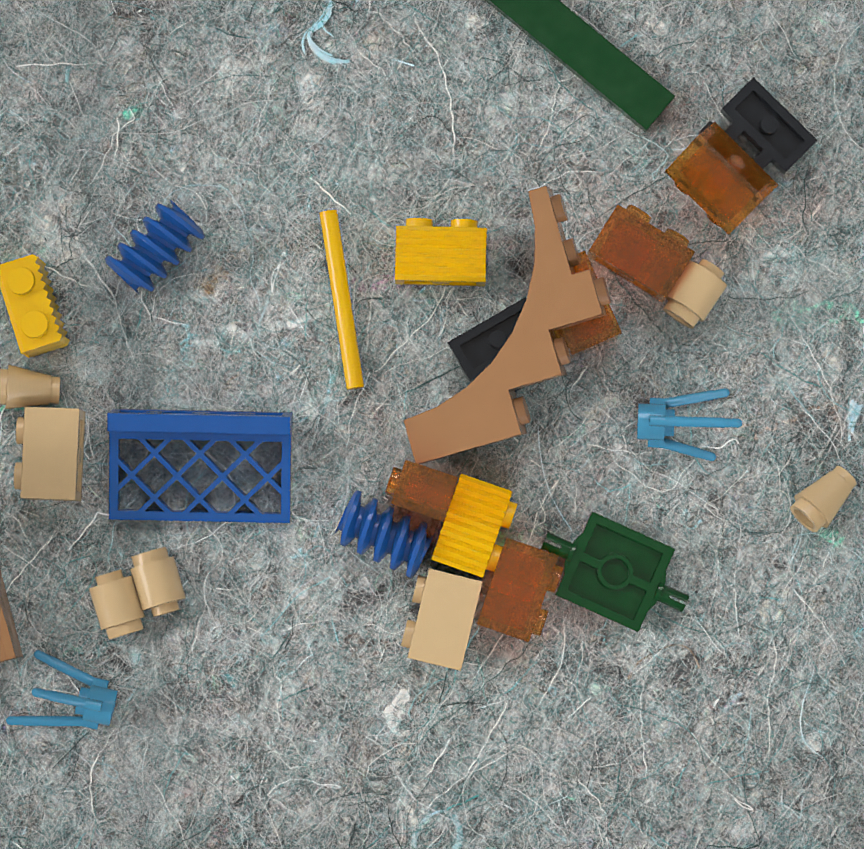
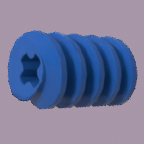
(155, 247)
(384, 534)

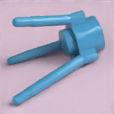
(657, 422)
(94, 703)

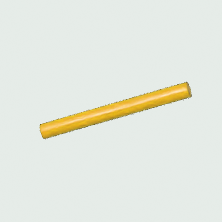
(341, 299)

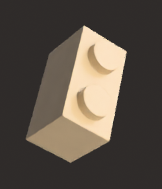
(50, 454)
(443, 618)

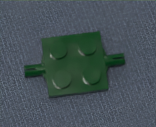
(615, 571)

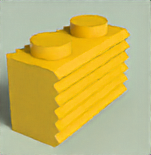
(440, 253)
(32, 306)
(473, 526)

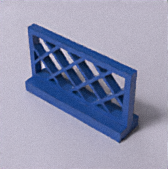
(204, 426)

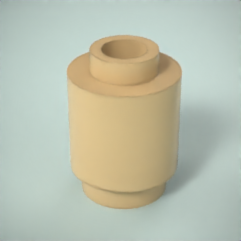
(695, 293)
(157, 581)
(117, 604)

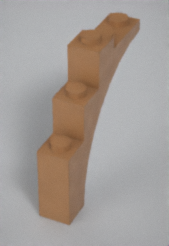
(532, 354)

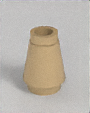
(27, 388)
(821, 501)

